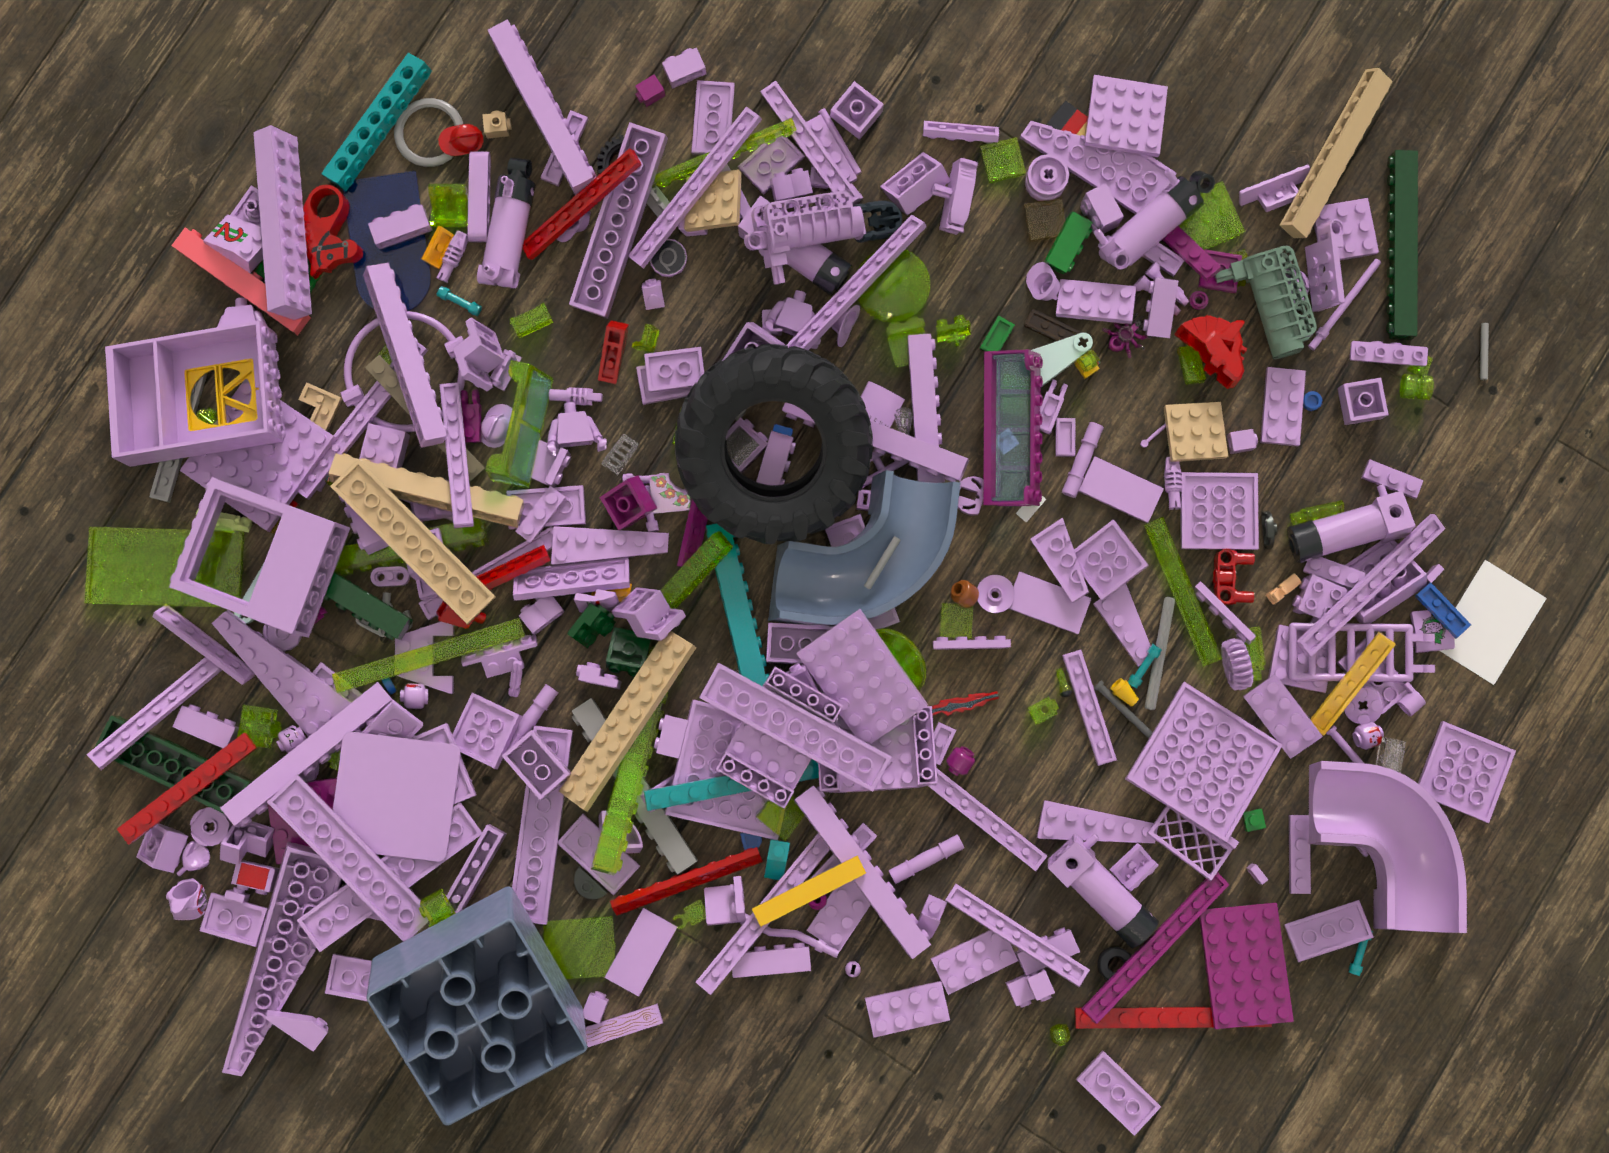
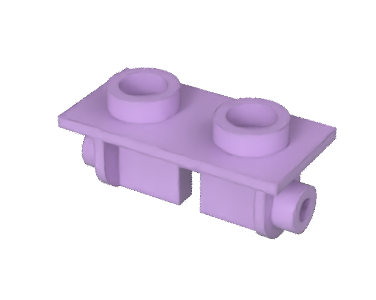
(500, 375)

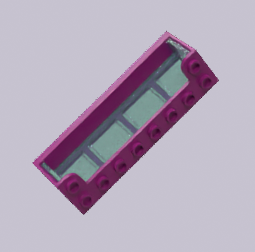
(1012, 428)

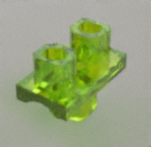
(953, 332)

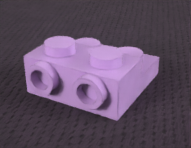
(594, 674)

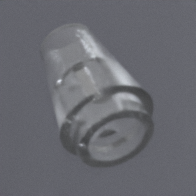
(903, 420)

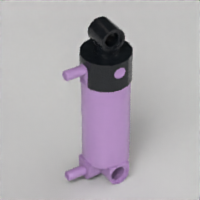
(1155, 220)
(508, 226)

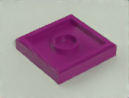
(1224, 261)

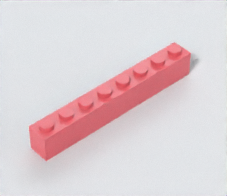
(232, 275)

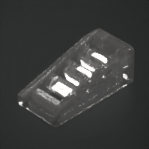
(616, 470)

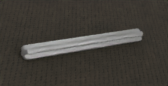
(1157, 665)

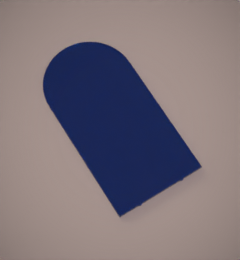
(379, 198)

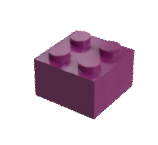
(628, 502)

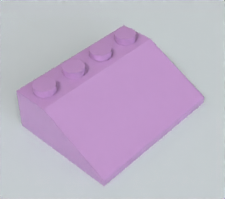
(1399, 589)

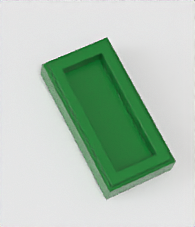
(997, 335)

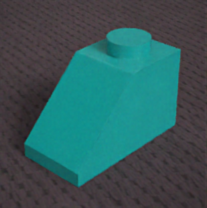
(776, 859)

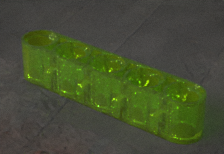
(696, 569)

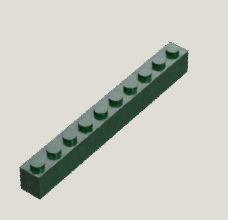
(1402, 244)

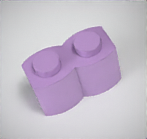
(790, 185)
(540, 613)

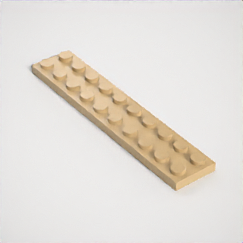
(413, 541)
(627, 720)

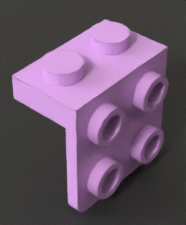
(549, 468)
(1317, 596)

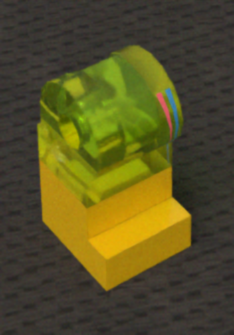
(1088, 363)

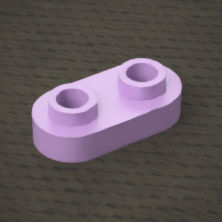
(391, 576)

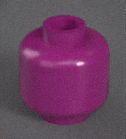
(960, 761)

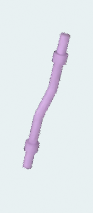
(819, 945)

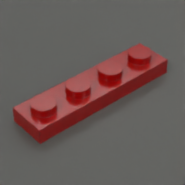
(515, 567)

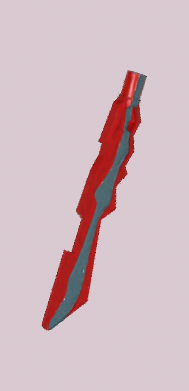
(951, 705)

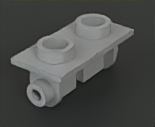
(657, 201)

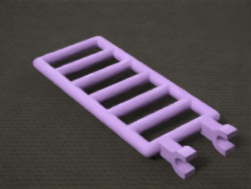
(1351, 628)

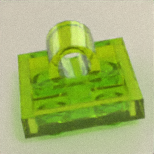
(259, 725)

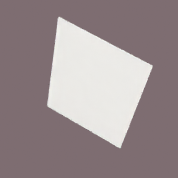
(1499, 617)

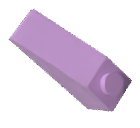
(301, 1027)

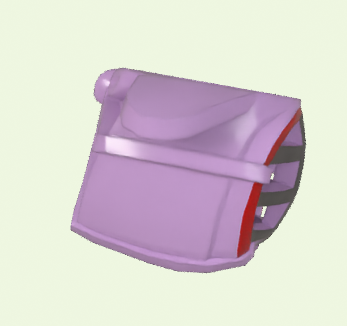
(187, 900)

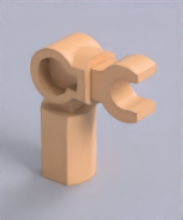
(1283, 588)

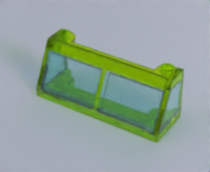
(525, 427)

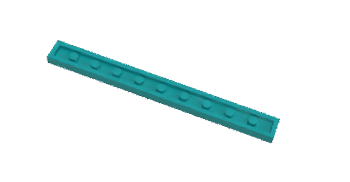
(706, 789)

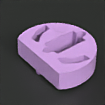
(971, 486)

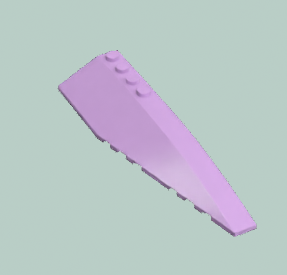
(281, 949)

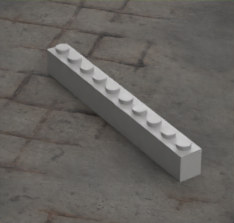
(659, 825)

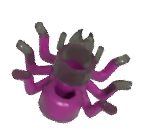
(1126, 336)

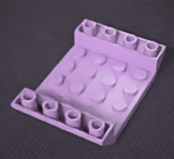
(911, 762)
(766, 763)

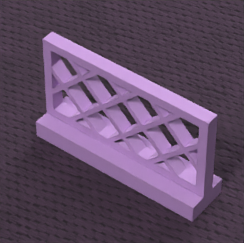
(1228, 846)

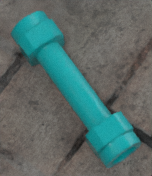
(473, 308)
(1153, 651)
(1355, 967)

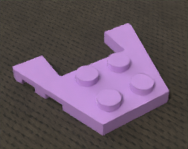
(421, 638)

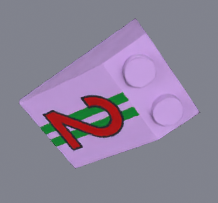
(238, 242)

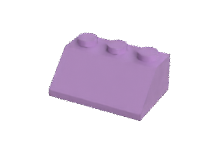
(914, 182)

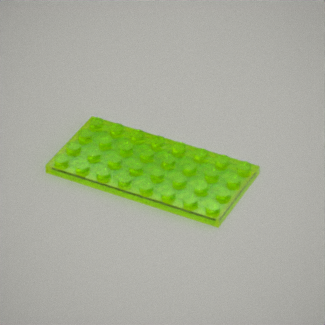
(138, 563)

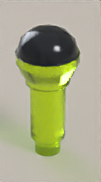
(1064, 688)

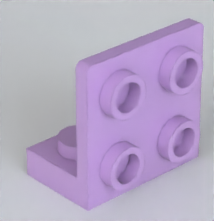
(725, 903)

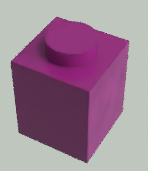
(649, 91)

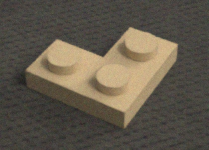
(325, 404)

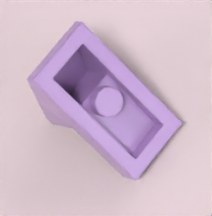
(931, 914)

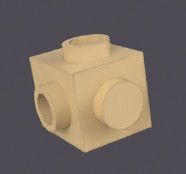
(496, 124)

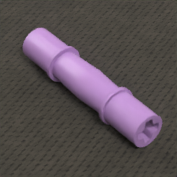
(1082, 459)
(534, 713)
(926, 859)

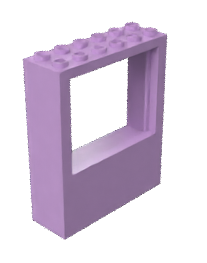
(293, 571)

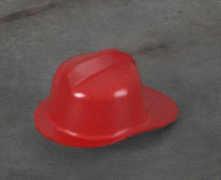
(460, 140)

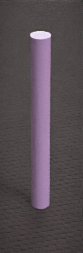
(840, 142)

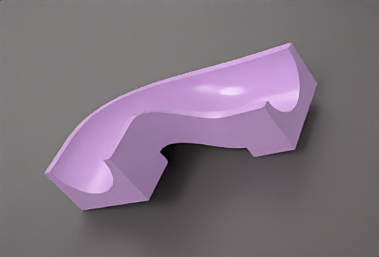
(1405, 835)

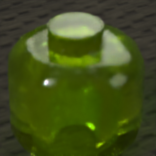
(1060, 1034)

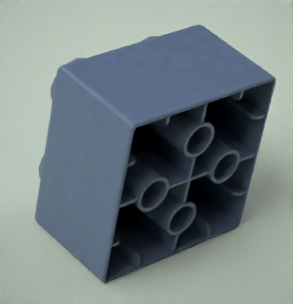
(476, 1006)

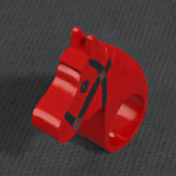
(323, 247)

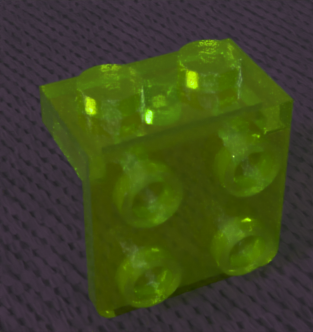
(448, 205)
(897, 338)

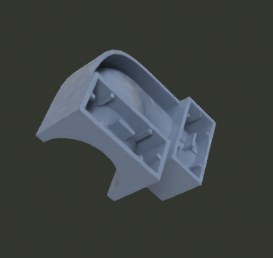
(828, 582)

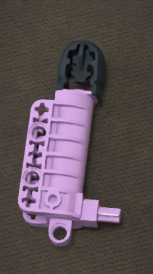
(816, 225)

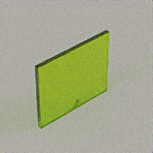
(581, 945)

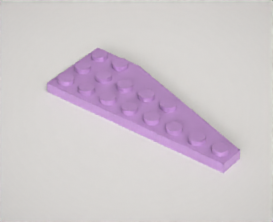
(1130, 176)

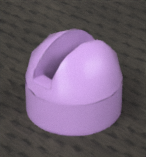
(848, 967)

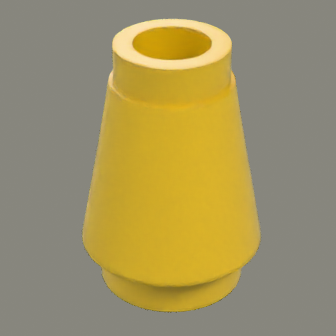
(1124, 691)

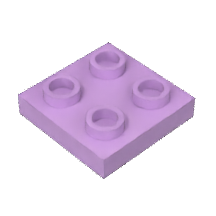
(248, 207)

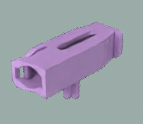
(957, 195)

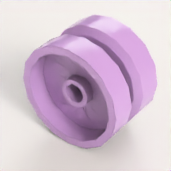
(1046, 167)

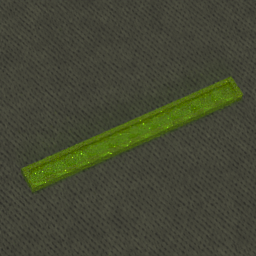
(428, 655)

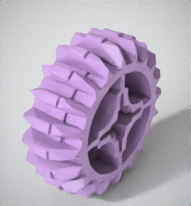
(1237, 664)

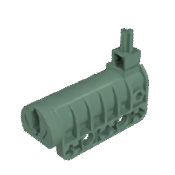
(1275, 299)

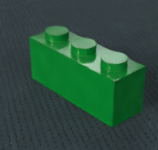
(1068, 243)

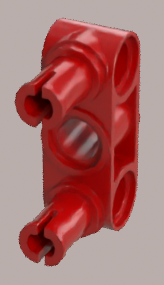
(1225, 576)

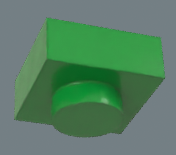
(1253, 820)

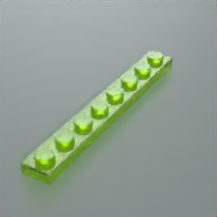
(751, 143)
(1183, 591)

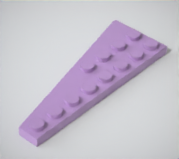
(290, 682)

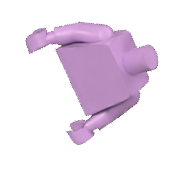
(240, 314)
(790, 315)
(573, 430)

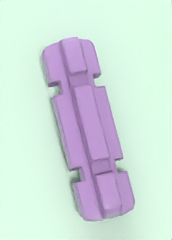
(515, 679)

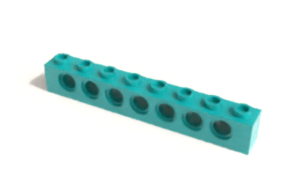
(377, 122)

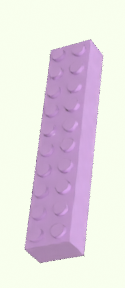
(542, 106)
(282, 223)
(618, 225)

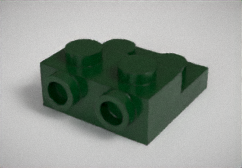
(591, 623)
(626, 651)

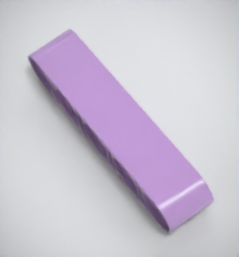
(479, 196)

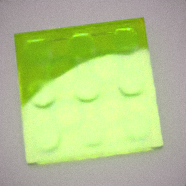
(1215, 220)

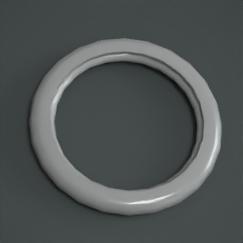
(399, 126)

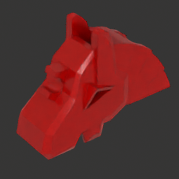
(1218, 346)

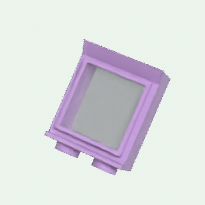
(744, 444)

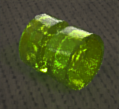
(1420, 387)

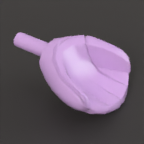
(194, 857)

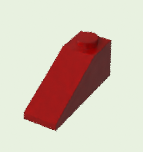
(613, 351)

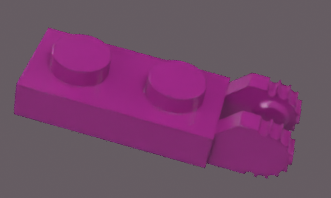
(471, 417)

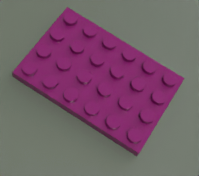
(1245, 966)

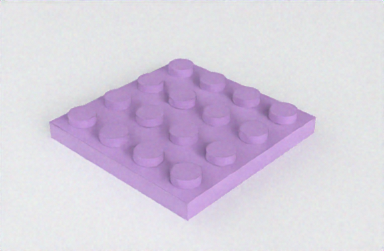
(1126, 116)
(1219, 511)
(1466, 771)

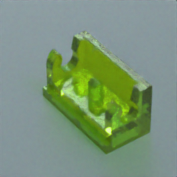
(531, 321)

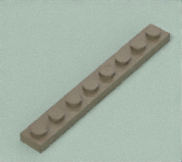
(388, 379)

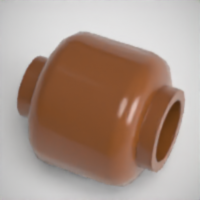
(964, 593)

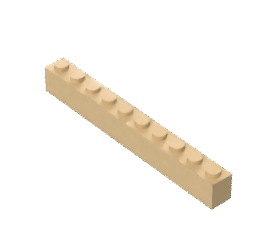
(1336, 153)
(435, 491)

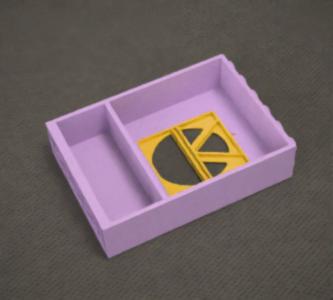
(153, 388)

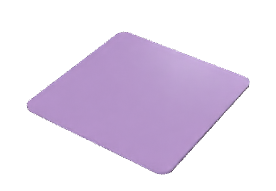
(398, 793)

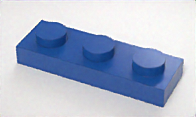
(1443, 610)

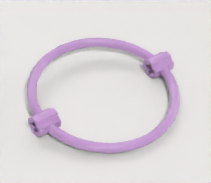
(354, 394)

